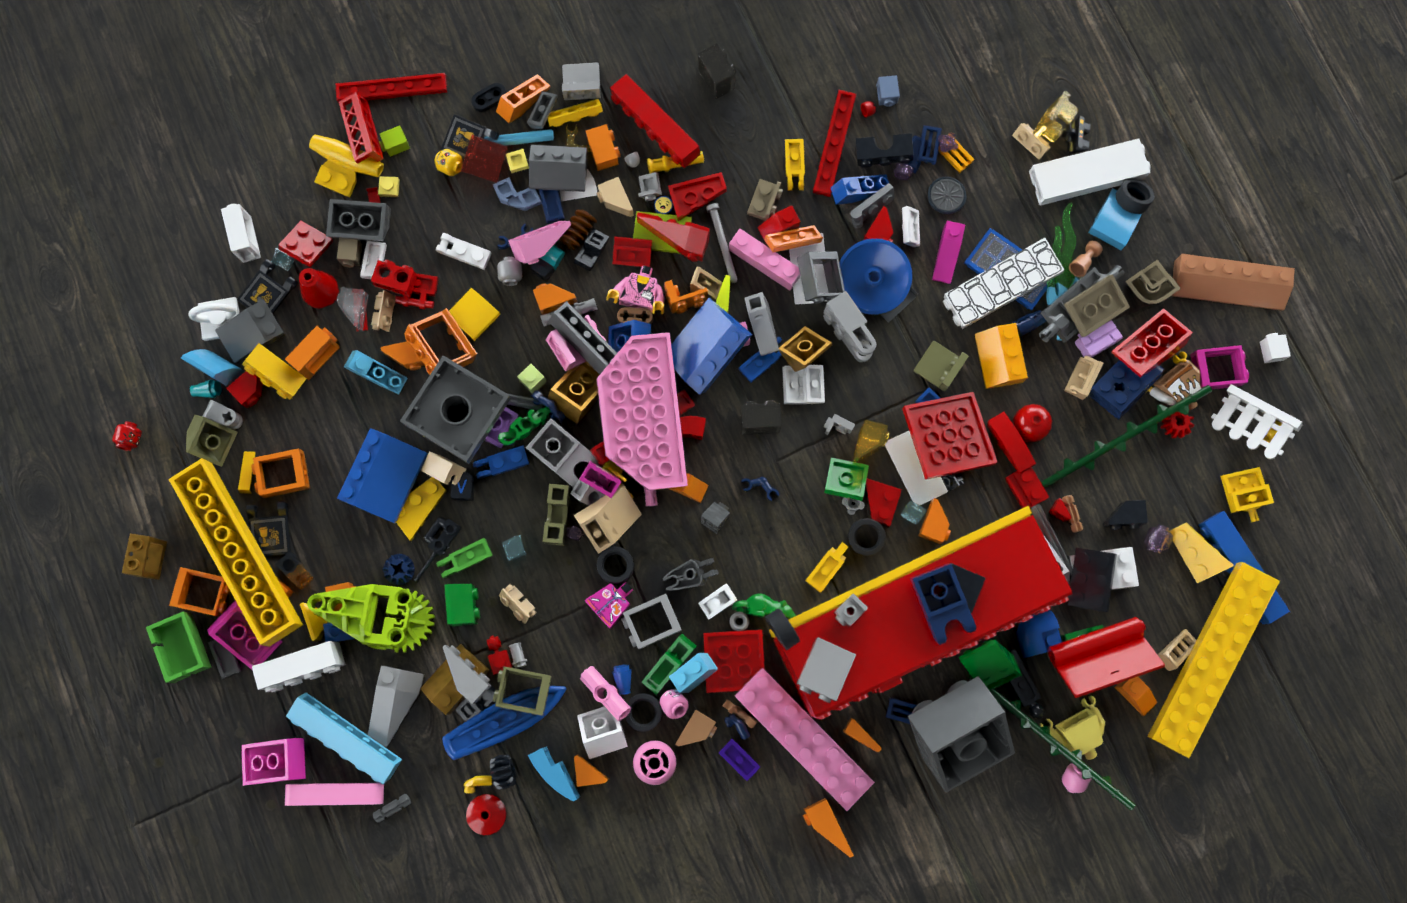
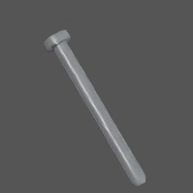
(713, 210)

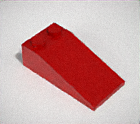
(1153, 343)

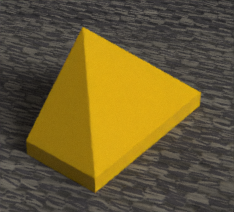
(313, 622)

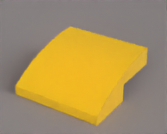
(473, 314)

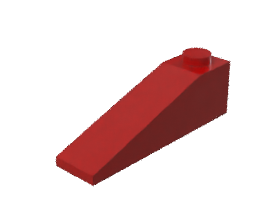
(687, 239)

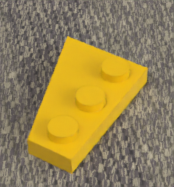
(419, 506)
(1198, 554)

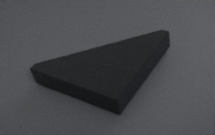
(970, 584)

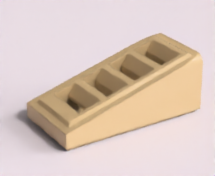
(1169, 658)

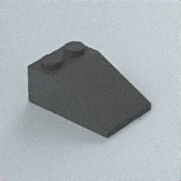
(248, 329)

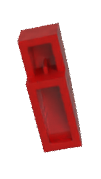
(1011, 442)

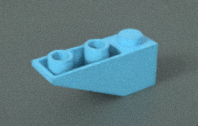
(375, 372)

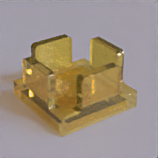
(1060, 108)

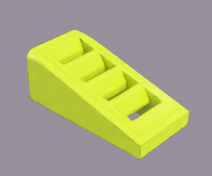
(723, 296)

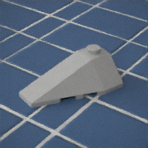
(392, 700)

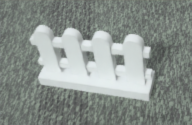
(1265, 423)

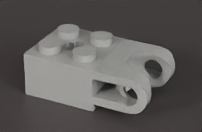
(850, 326)
(566, 457)

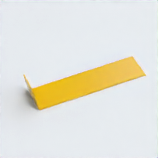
(246, 472)

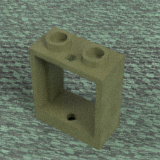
(543, 693)

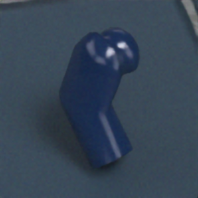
(732, 720)

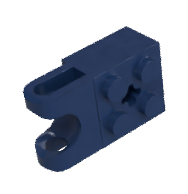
(1128, 383)
(947, 606)

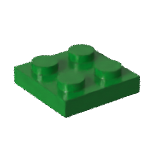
(846, 479)

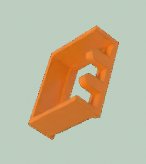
(424, 351)

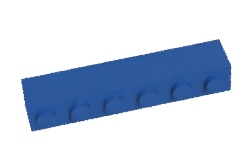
(1227, 540)

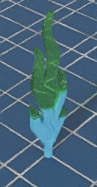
(1065, 279)

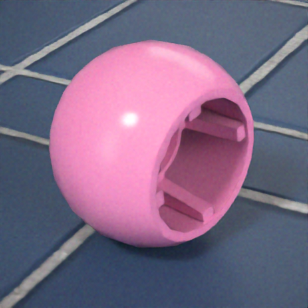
(669, 771)

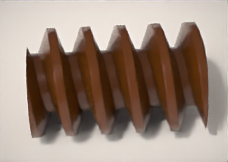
(577, 227)

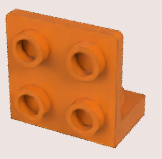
(681, 303)

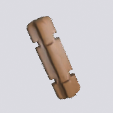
(1076, 525)

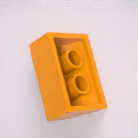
(1001, 356)

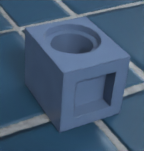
(888, 90)

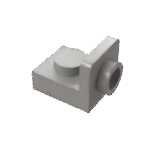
(841, 424)

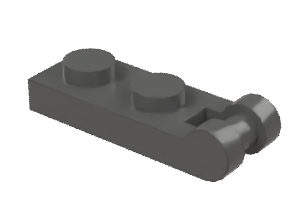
(872, 205)

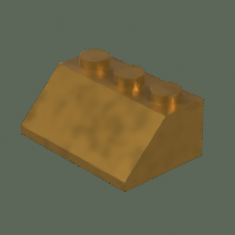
(441, 687)

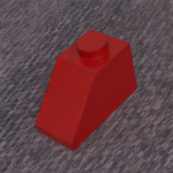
(779, 222)
(881, 227)
(246, 389)

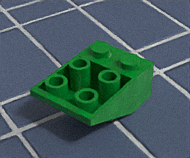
(991, 663)

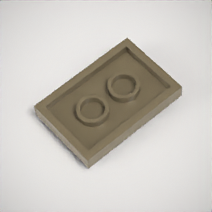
(1097, 305)

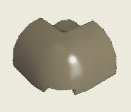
(1153, 284)

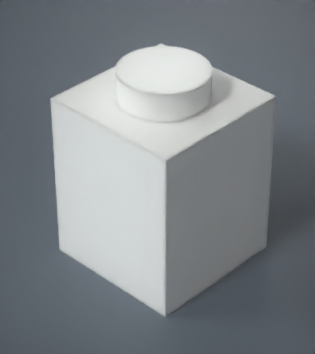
(1274, 348)

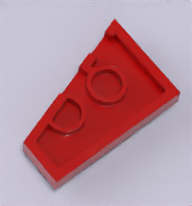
(695, 193)

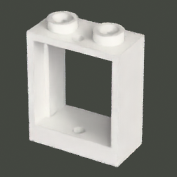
(240, 233)

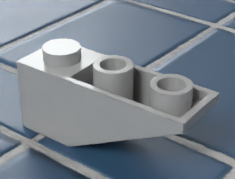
(762, 323)
(466, 679)

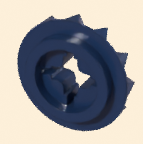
(407, 567)

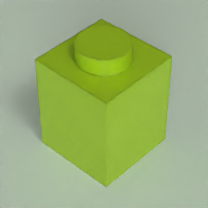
(394, 141)

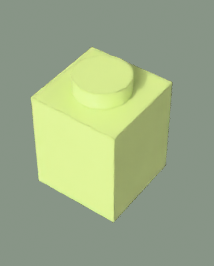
(532, 378)

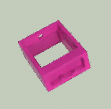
(1238, 359)

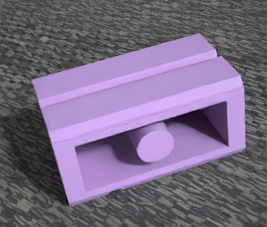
(1099, 340)

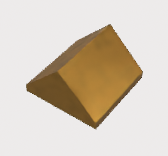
(803, 348)

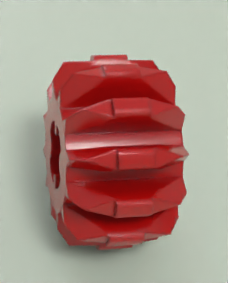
(1183, 425)

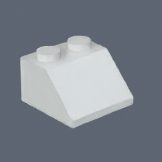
(601, 732)

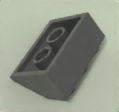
(558, 168)
(358, 220)

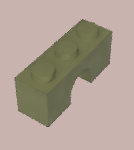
(557, 514)

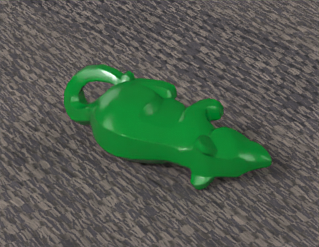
(524, 426)
(761, 605)

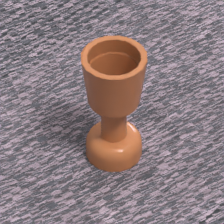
(1083, 261)

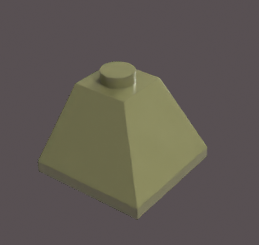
(209, 440)

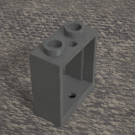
(832, 274)

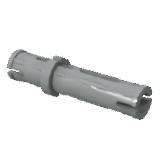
(581, 308)

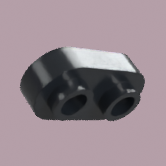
(487, 95)

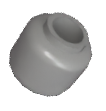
(509, 271)

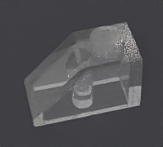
(354, 305)

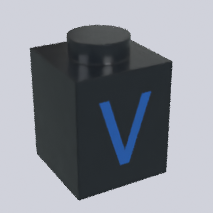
(464, 488)

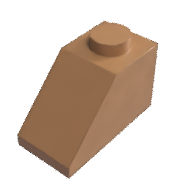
(697, 729)

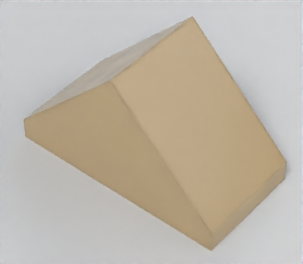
(702, 279)

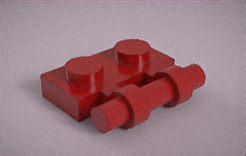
(424, 285)

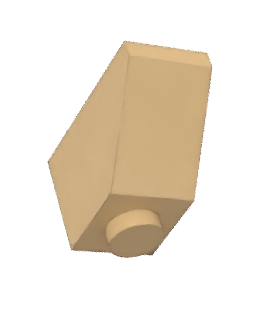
(614, 197)

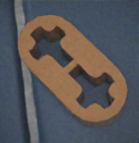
(635, 312)

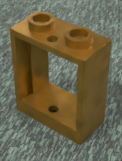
(144, 547)

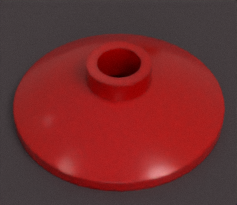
(495, 809)

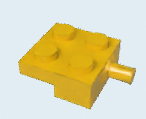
(1247, 491)

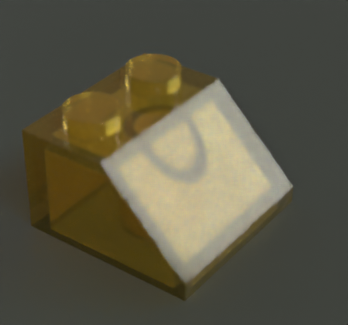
(870, 439)

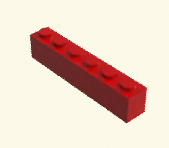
(654, 121)

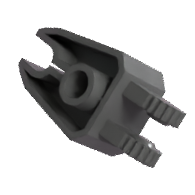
(690, 574)

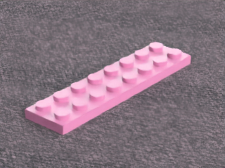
(804, 739)

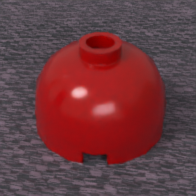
(1033, 422)

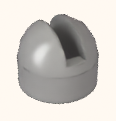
(632, 159)

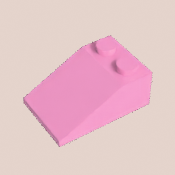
(536, 243)

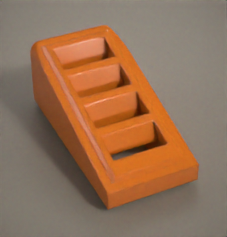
(855, 731)

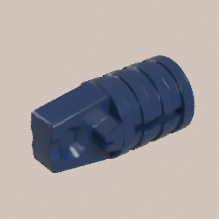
(1029, 322)

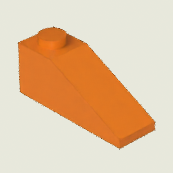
(521, 98)
(824, 822)

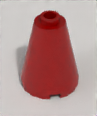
(318, 288)

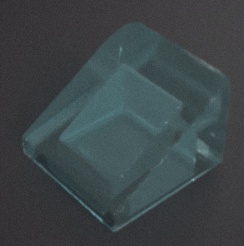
(282, 259)
(913, 512)
(514, 548)

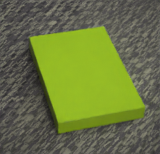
(657, 244)

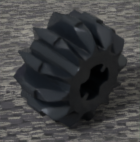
(503, 771)

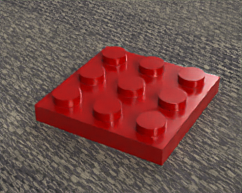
(737, 657)

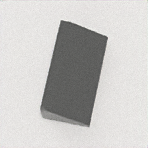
(542, 110)

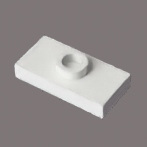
(910, 226)
(373, 252)

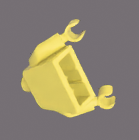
(1081, 730)

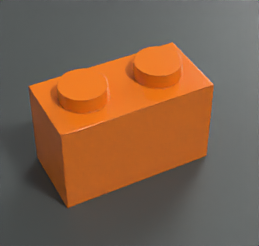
(602, 147)

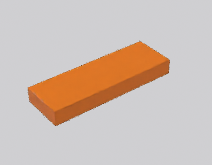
(793, 238)

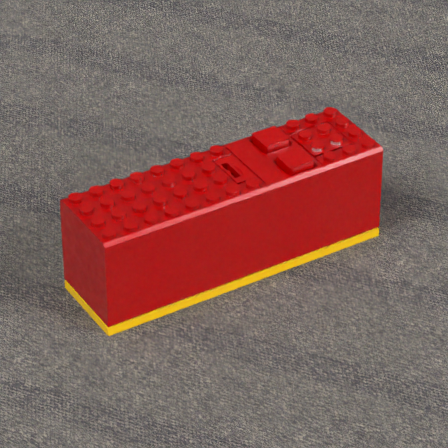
(894, 632)

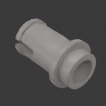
(517, 655)

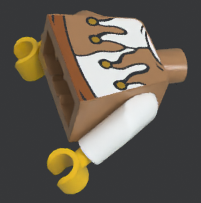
(1178, 382)

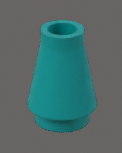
(206, 389)

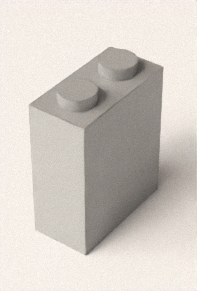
(825, 670)

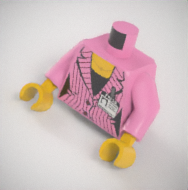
(639, 291)

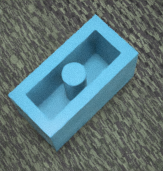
(693, 672)

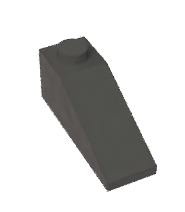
(715, 516)

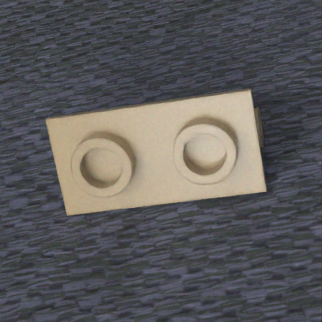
(1034, 144)
(384, 303)
(522, 610)

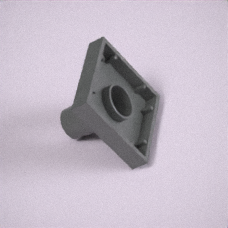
(446, 393)

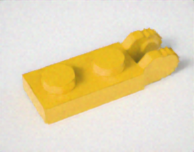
(794, 162)

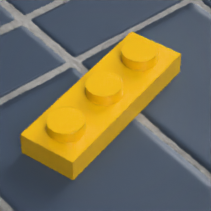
(575, 113)

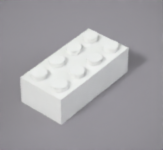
(298, 665)

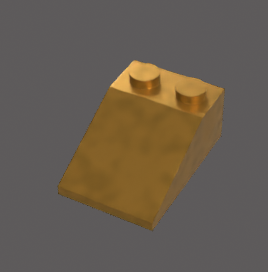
(576, 391)

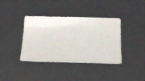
(819, 271)
(908, 466)

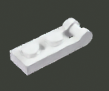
(464, 251)

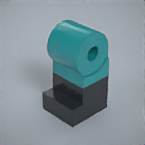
(548, 263)

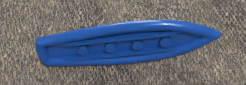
(498, 723)

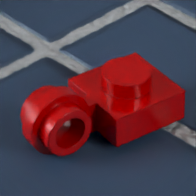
(499, 658)

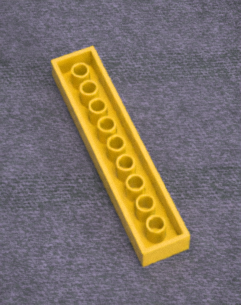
(235, 552)
(1213, 659)

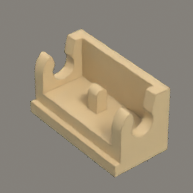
(1083, 377)
(442, 468)

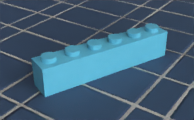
(343, 738)

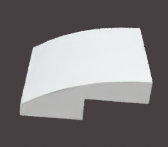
(804, 385)

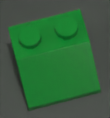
(461, 604)

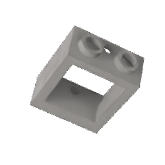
(627, 622)

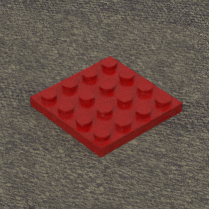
(949, 435)

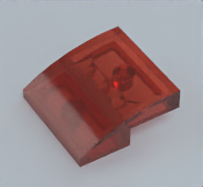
(484, 158)

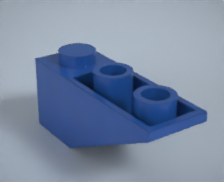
(857, 188)

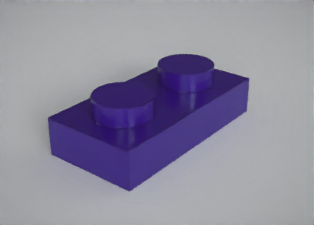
(739, 759)

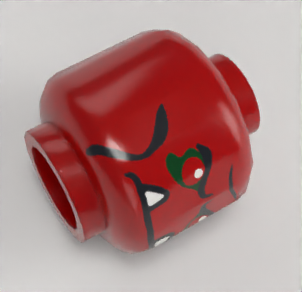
(127, 436)

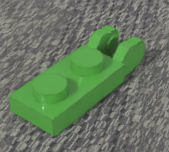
(466, 557)

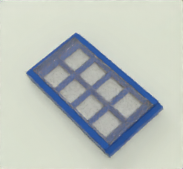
(992, 251)

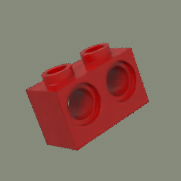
(392, 281)

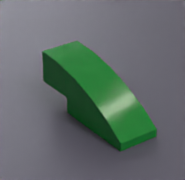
(669, 663)

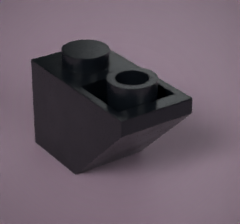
(1128, 514)

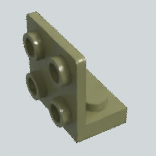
(940, 365)

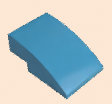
(1114, 223)
(213, 365)
(554, 774)

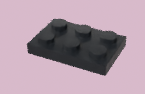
(1092, 579)

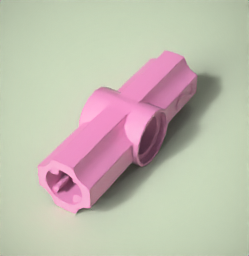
(613, 701)

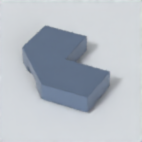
(522, 200)

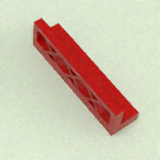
(363, 124)

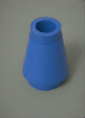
(622, 678)

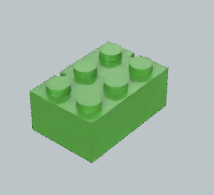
(182, 649)

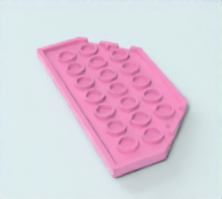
(643, 413)

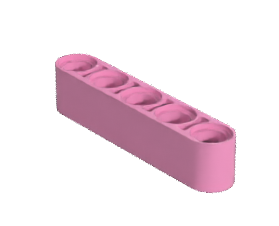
(334, 794)

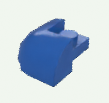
(1038, 634)

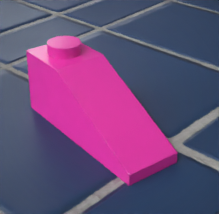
(948, 251)

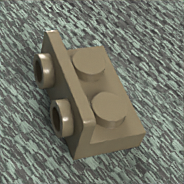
(764, 198)

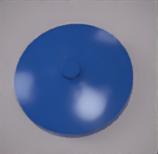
(876, 275)

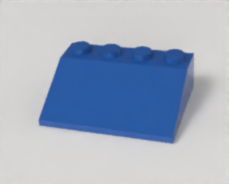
(707, 346)
(382, 475)

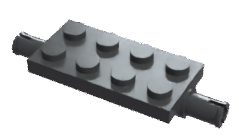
(1057, 314)

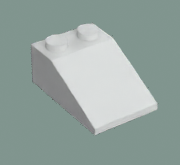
(1125, 569)

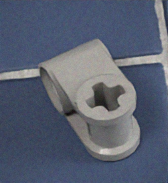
(222, 415)

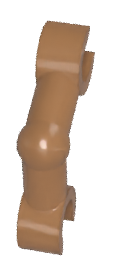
(750, 721)

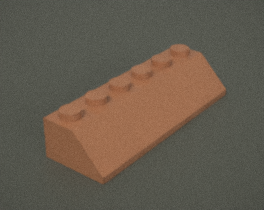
(1233, 282)

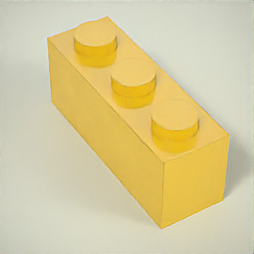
(273, 372)

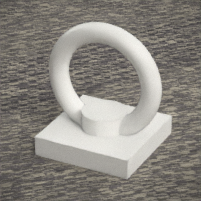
(213, 315)

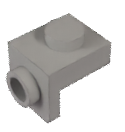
(649, 186)

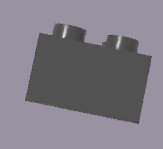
(961, 733)

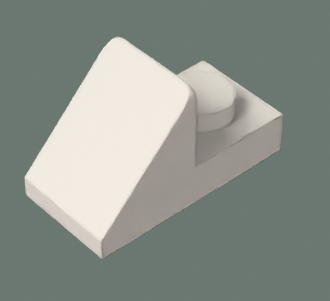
(717, 601)

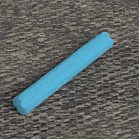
(524, 137)

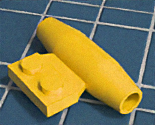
(341, 169)

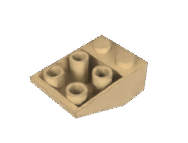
(608, 518)

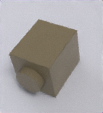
(349, 252)

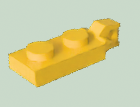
(827, 567)

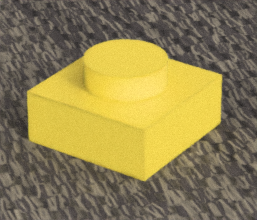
(517, 161)
(388, 186)

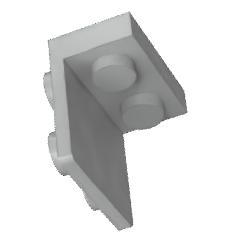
(581, 81)

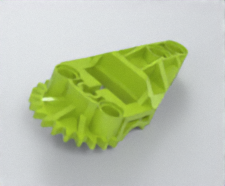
(359, 613)

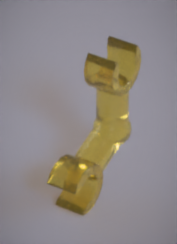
(570, 139)

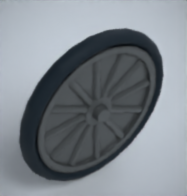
(947, 195)

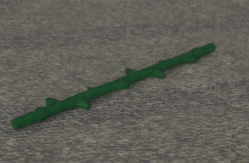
(1132, 430)
(1057, 748)

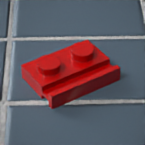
(632, 251)
(1027, 488)

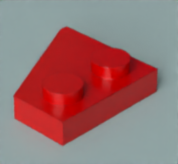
(882, 501)

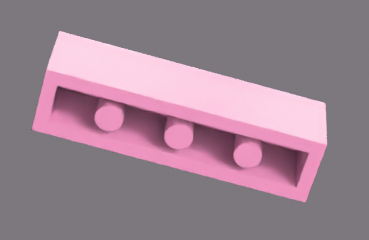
(764, 260)

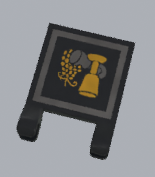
(460, 132)
(266, 288)
(270, 532)

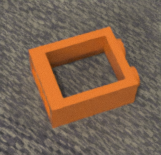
(313, 352)
(300, 473)
(182, 587)

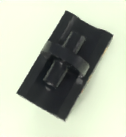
(1074, 135)

